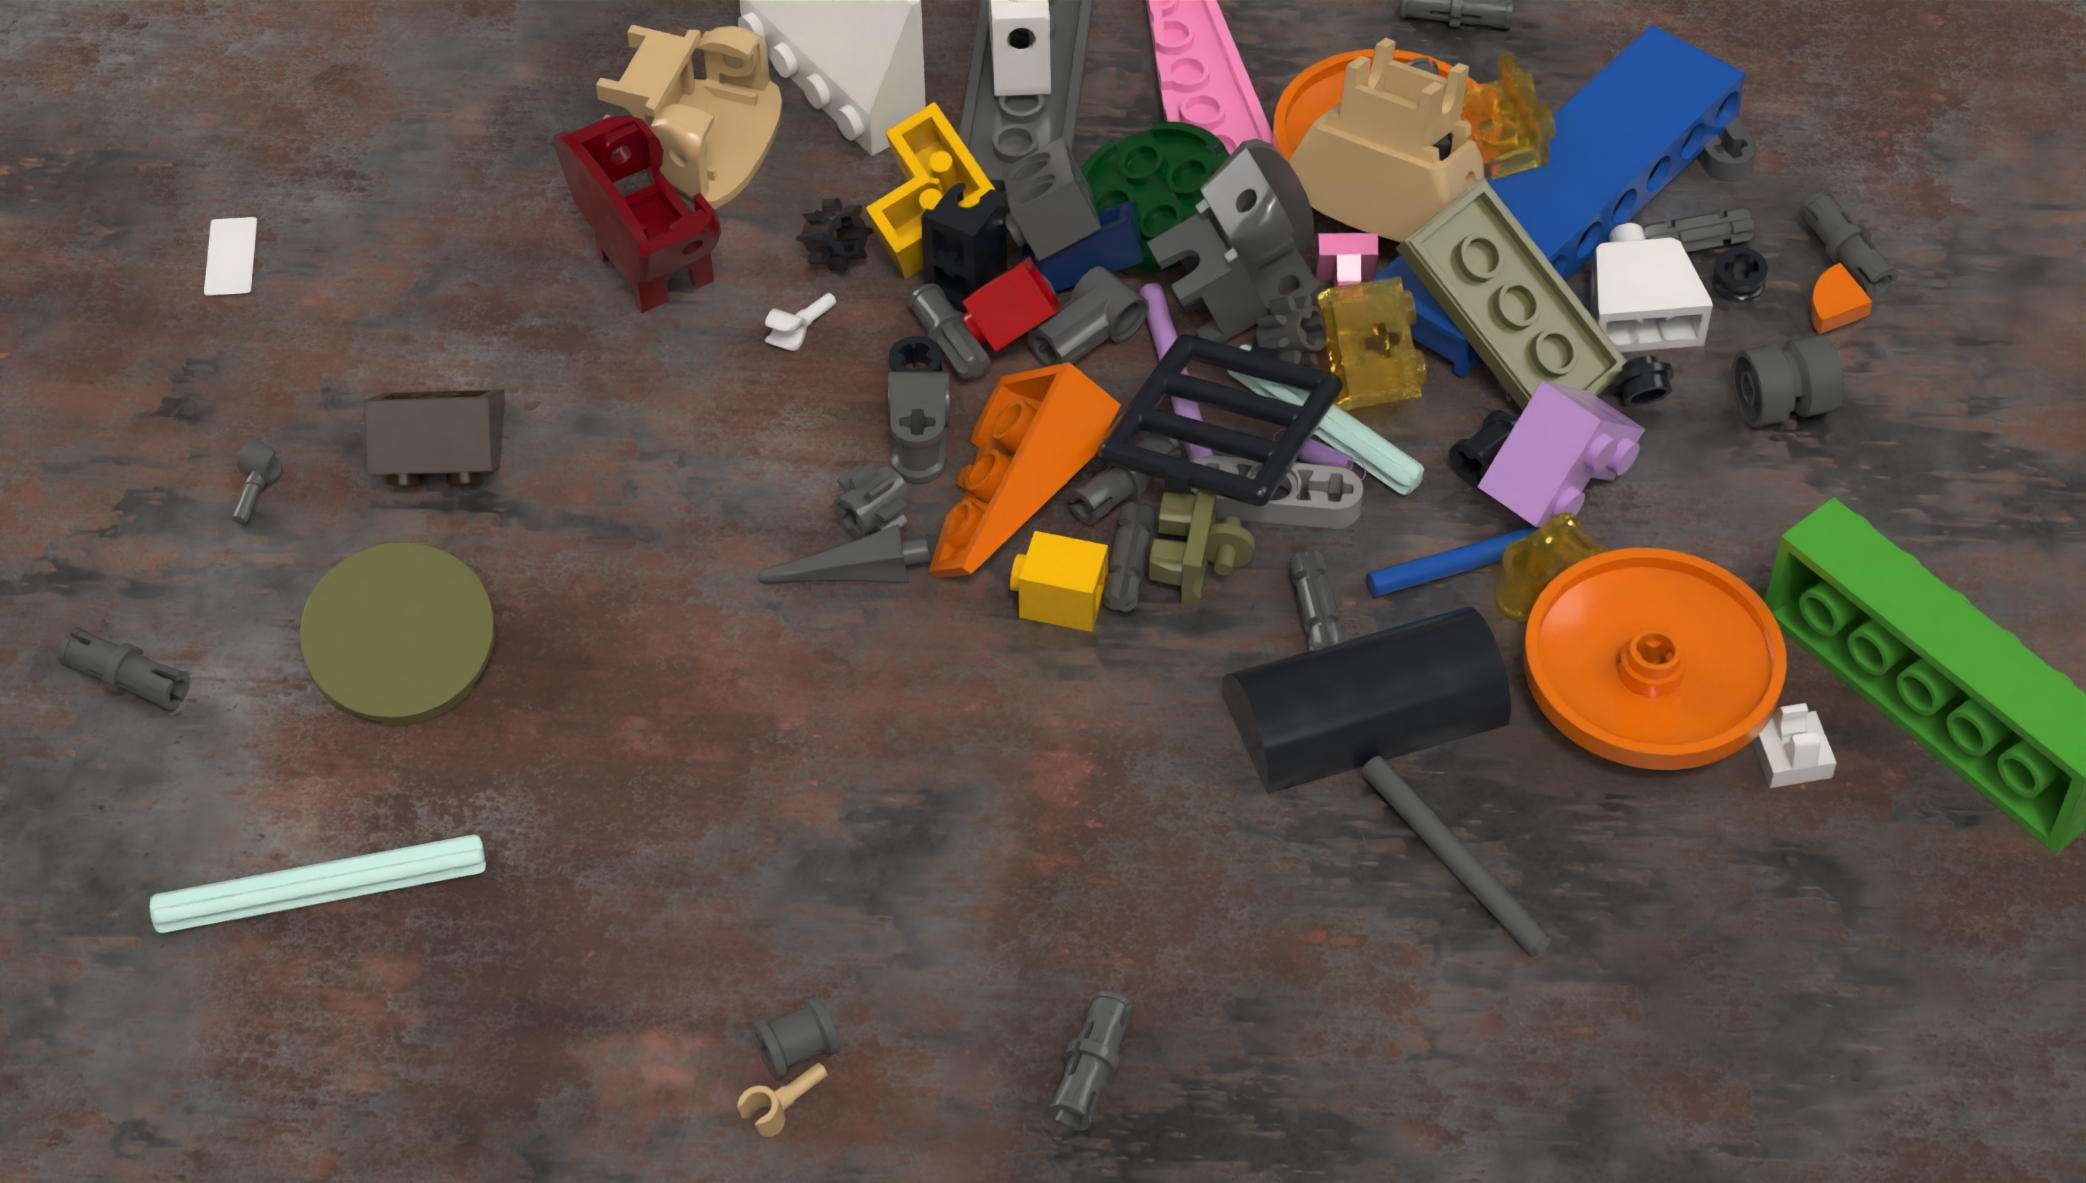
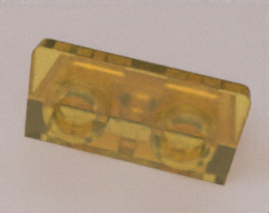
(1508, 121)

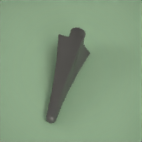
(872, 558)

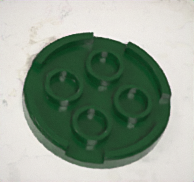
(1160, 175)

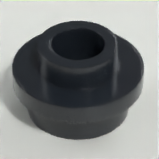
(1644, 381)

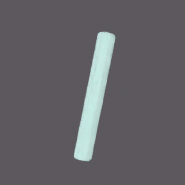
(1349, 437)

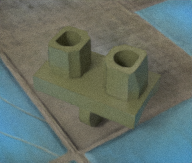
(1187, 563)

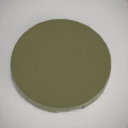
(397, 633)

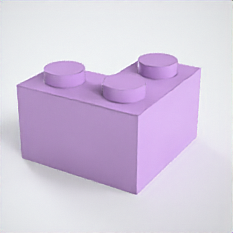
(1557, 449)

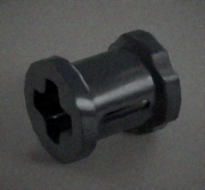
(1475, 455)

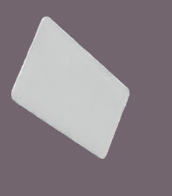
(230, 256)

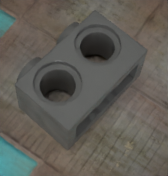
(1049, 200)

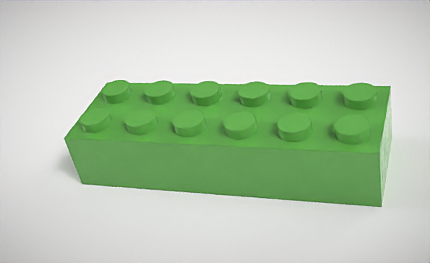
(1936, 668)

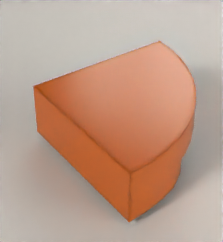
(1838, 300)

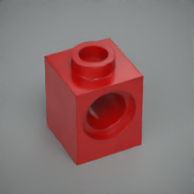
(1009, 305)

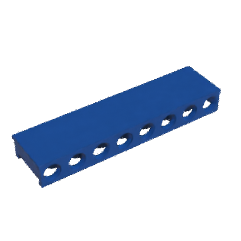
(1604, 146)

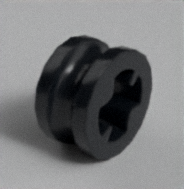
(1744, 261)
(915, 350)

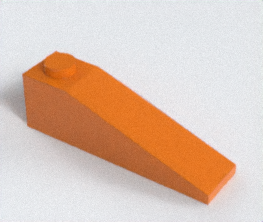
(1030, 444)

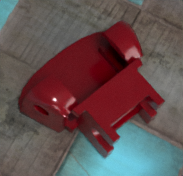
(646, 231)

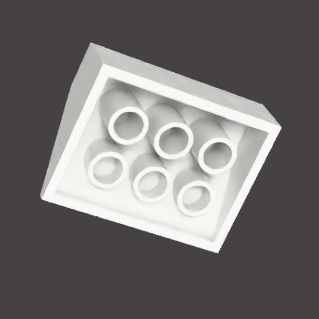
(848, 57)

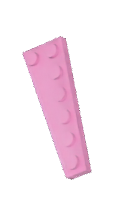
(1203, 72)

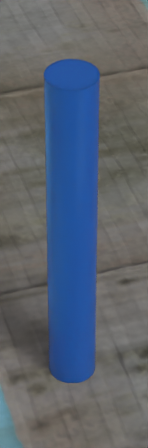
(1442, 564)

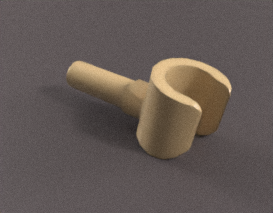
(778, 1101)

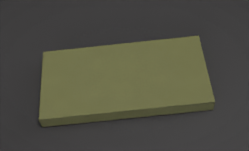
(1509, 298)

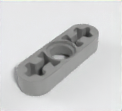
(1314, 512)

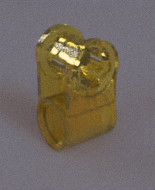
(1538, 559)

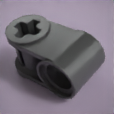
(919, 423)

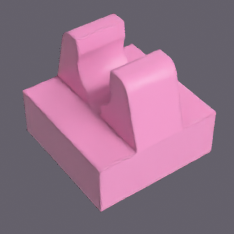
(1346, 257)

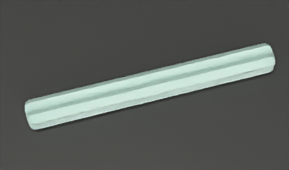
(317, 883)

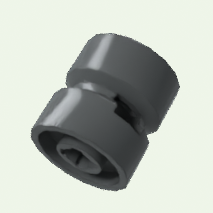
(1797, 378)

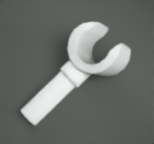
(791, 329)

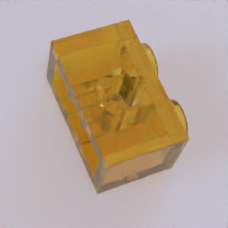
(1371, 377)

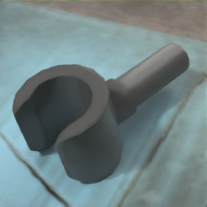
(263, 467)

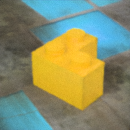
(932, 162)

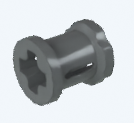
(795, 1037)

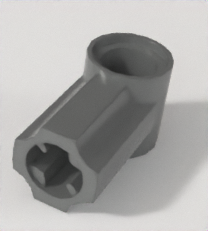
(1097, 310)

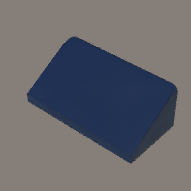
(1113, 246)

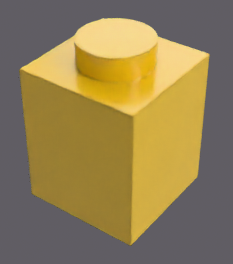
(1061, 580)

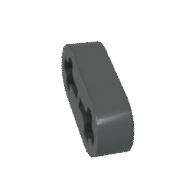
(1738, 157)

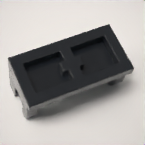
(964, 244)

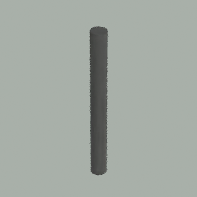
(1456, 856)

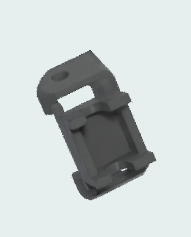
(1243, 242)

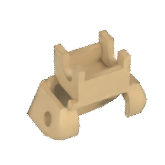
(709, 128)
(1375, 152)

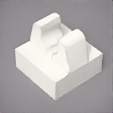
(1794, 748)

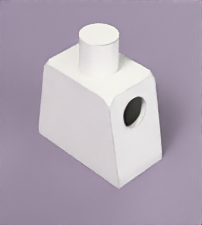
(1026, 69)
(1647, 292)

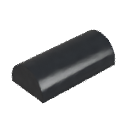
(1370, 698)

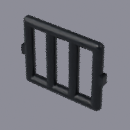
(1275, 456)

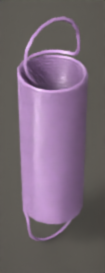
(1321, 454)

